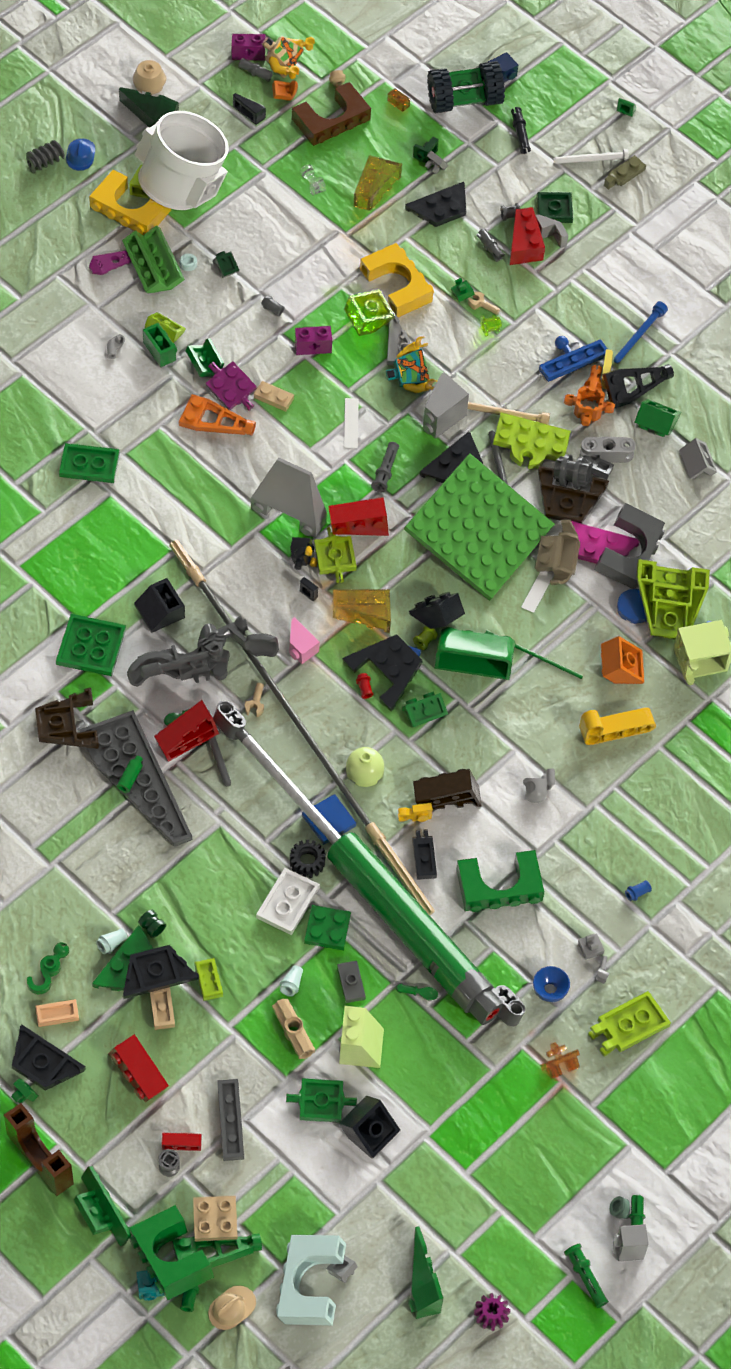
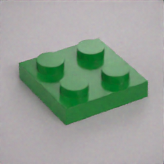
(327, 927)

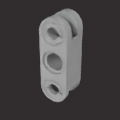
(608, 448)

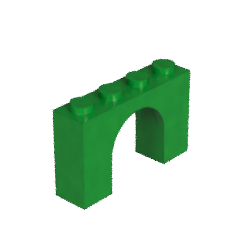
(479, 896)
(175, 1276)

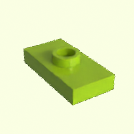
(209, 979)

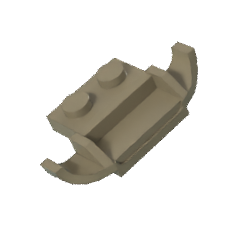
(559, 553)

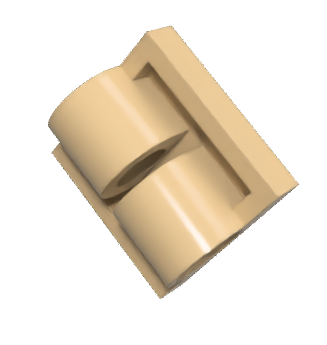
(215, 1218)

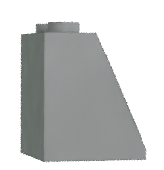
(445, 406)

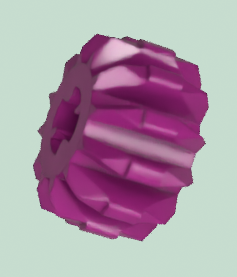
(489, 1319)

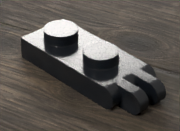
(424, 856)

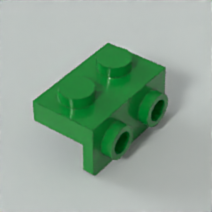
(203, 356)

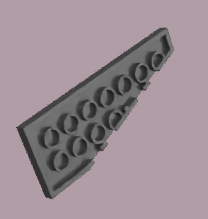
(119, 742)

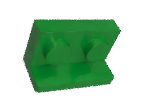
(425, 710)

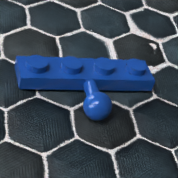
(572, 359)

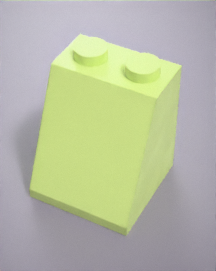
(361, 1038)

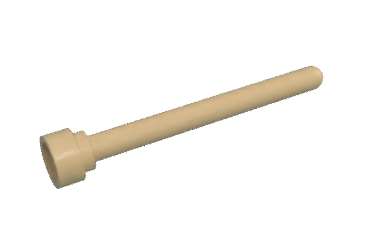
(542, 418)

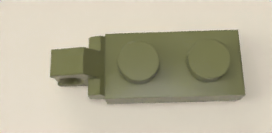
(624, 172)

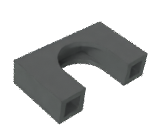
(646, 530)

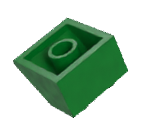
(657, 417)

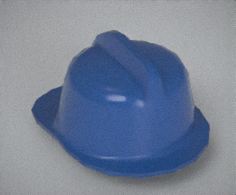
(80, 154)

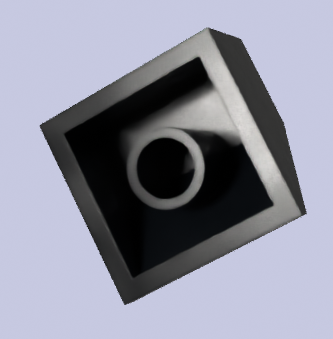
(369, 1126)

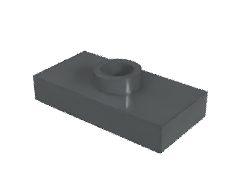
(351, 981)

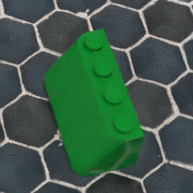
(475, 653)

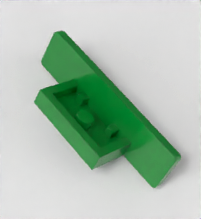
(99, 1208)

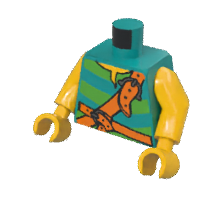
(411, 368)

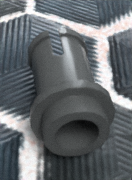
(272, 305)

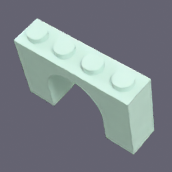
(304, 1253)

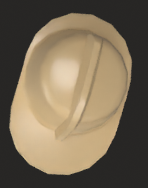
(232, 1307)

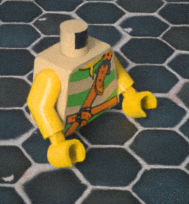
(285, 53)

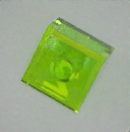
(368, 311)

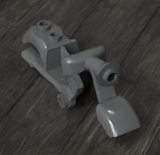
(206, 657)

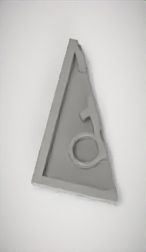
(396, 340)

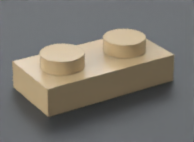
(274, 396)
(162, 1009)

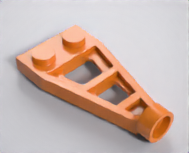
(196, 408)

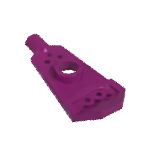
(103, 263)

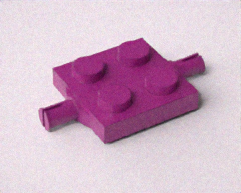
(231, 386)

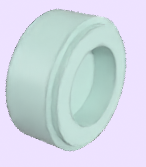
(188, 262)

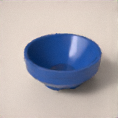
(554, 976)

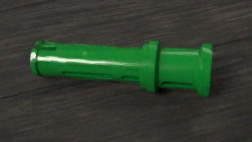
(582, 1264)

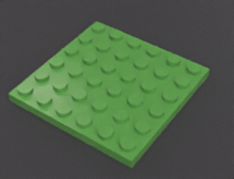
(479, 526)

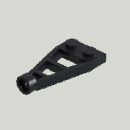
(616, 387)

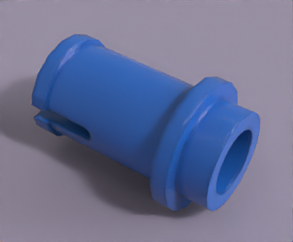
(638, 890)

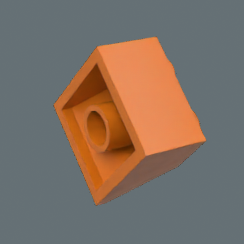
(622, 662)

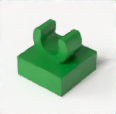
(462, 290)
(24, 1092)

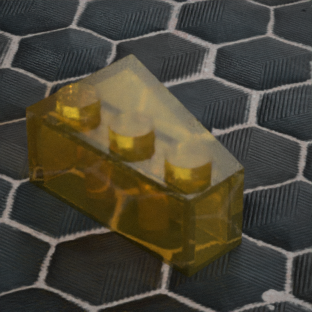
(375, 181)
(363, 606)

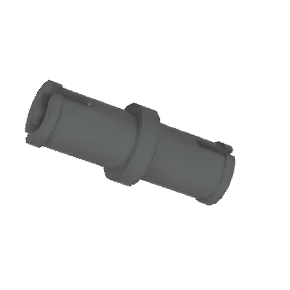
(255, 69)
(490, 245)

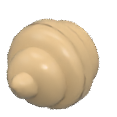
(337, 78)

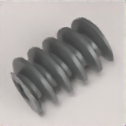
(43, 155)

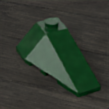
(145, 106)

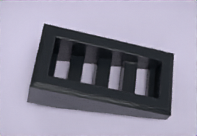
(250, 109)

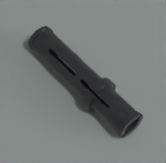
(519, 125)

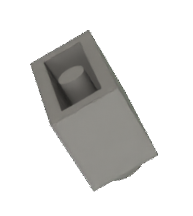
(631, 1243)

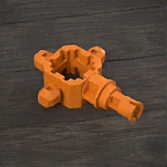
(591, 391)

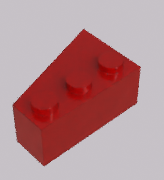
(138, 1068)

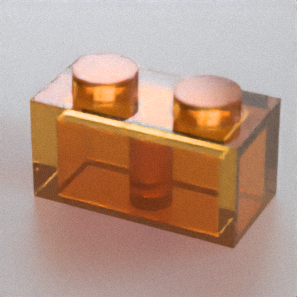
(398, 99)

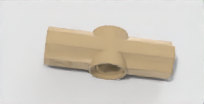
(298, 1038)

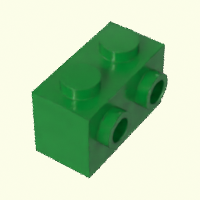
(159, 344)

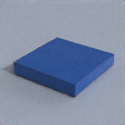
(335, 814)

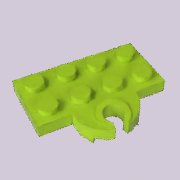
(530, 440)

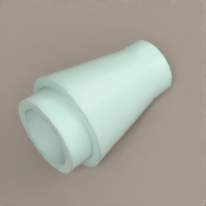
(110, 941)
(291, 982)

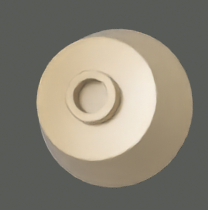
(149, 77)

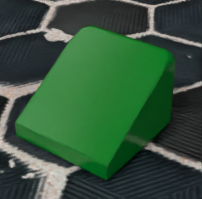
(626, 107)

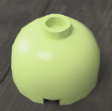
(365, 767)

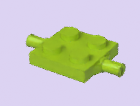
(335, 555)

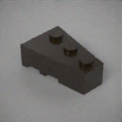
(448, 789)

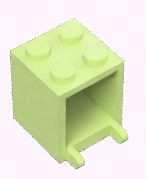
(702, 650)

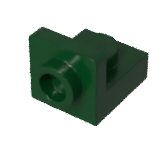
(421, 153)
(226, 263)

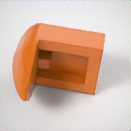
(284, 90)

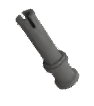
(384, 473)

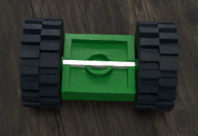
(466, 87)

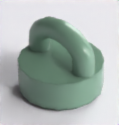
(620, 1207)

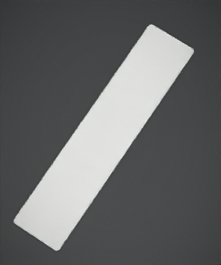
(351, 423)
(537, 590)

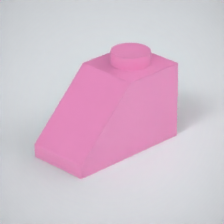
(302, 642)

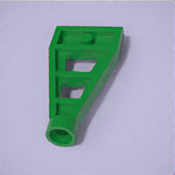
(245, 1246)

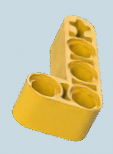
(615, 726)

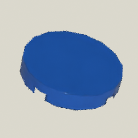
(631, 606)

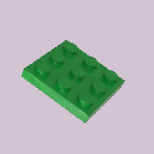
(91, 645)

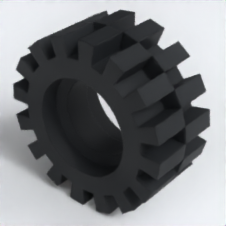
(307, 848)

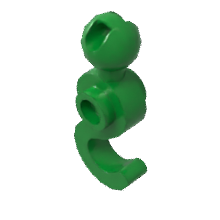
(49, 967)

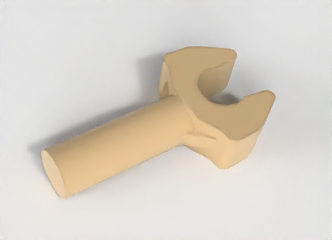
(482, 303)
(255, 702)

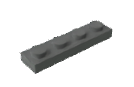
(230, 1120)

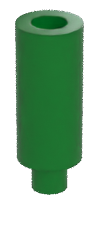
(130, 774)

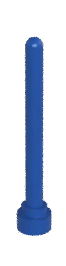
(659, 310)

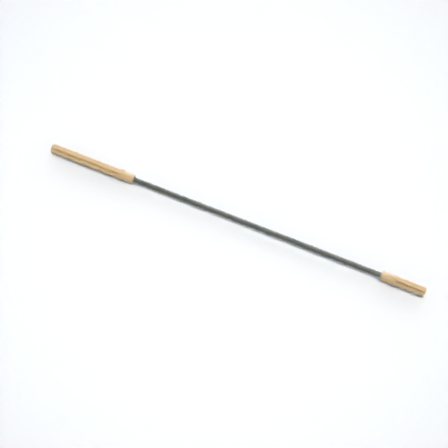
(373, 831)

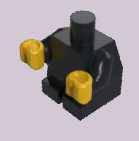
(301, 551)

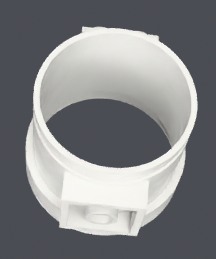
(182, 160)

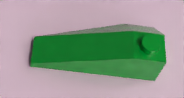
(425, 1288)

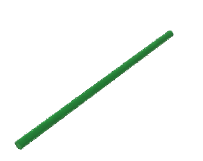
(544, 659)

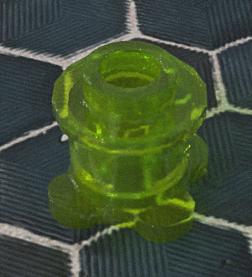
(490, 324)

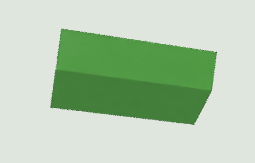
(153, 260)

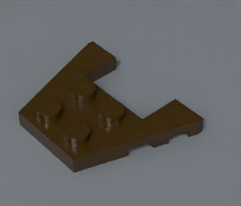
(568, 503)
(58, 725)

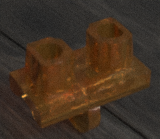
(552, 1066)

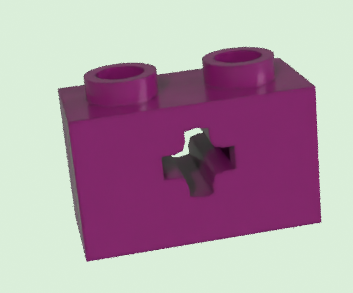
(248, 47)
(313, 340)

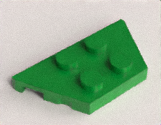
(115, 972)

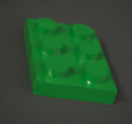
(89, 463)

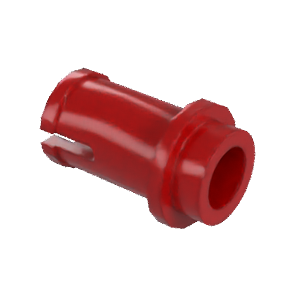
(363, 681)

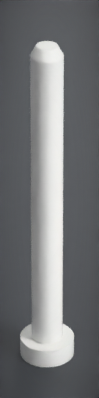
(592, 157)

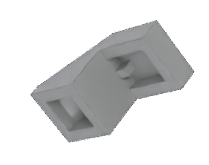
(550, 227)

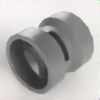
(169, 1168)

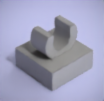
(437, 161)
(591, 946)
(344, 1270)

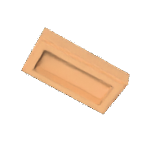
(57, 1013)

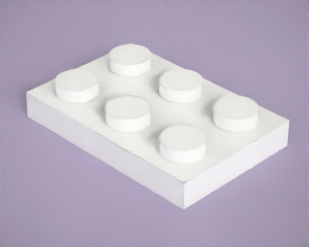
(288, 901)

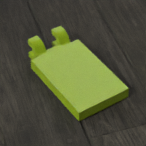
(630, 1023)

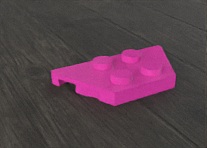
(595, 540)

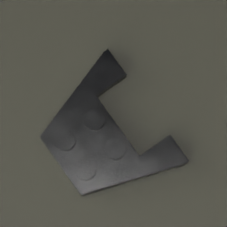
(393, 660)

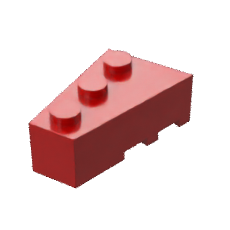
(527, 238)
(359, 518)
(187, 732)

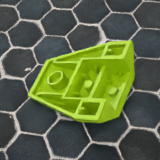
(670, 596)

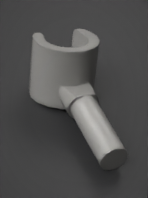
(601, 974)

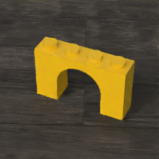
(105, 199)
(394, 260)

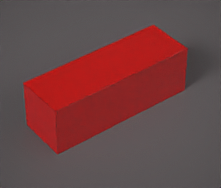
(182, 1141)

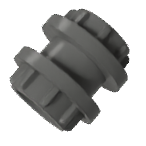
(572, 471)

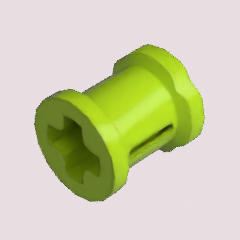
(425, 638)

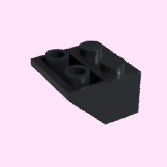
(160, 605)
(438, 611)

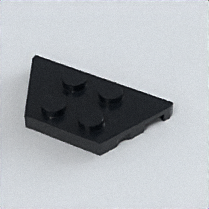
(441, 206)
(451, 458)
(155, 971)
(43, 1061)

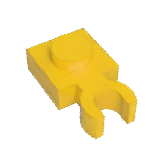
(418, 812)

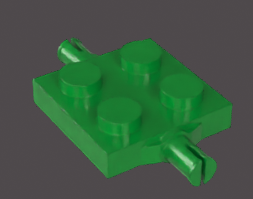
(321, 1100)

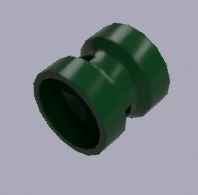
(151, 922)

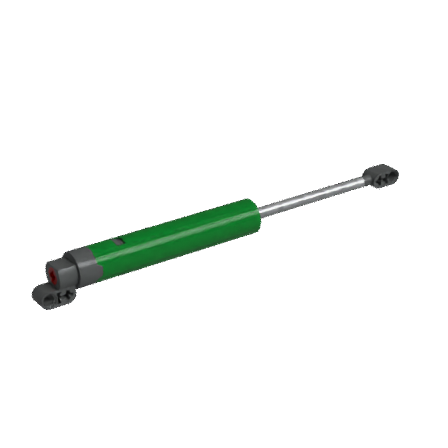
(390, 898)

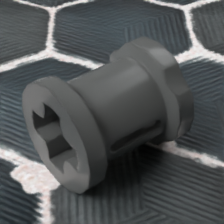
(509, 211)

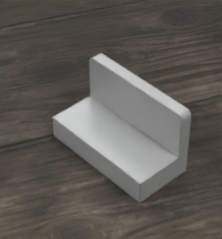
(697, 458)

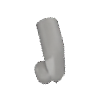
(113, 344)

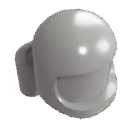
(537, 787)

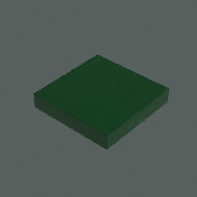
(555, 206)

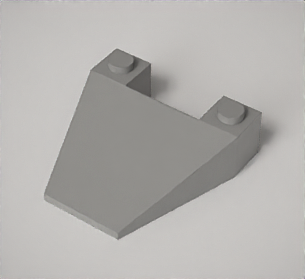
(293, 493)

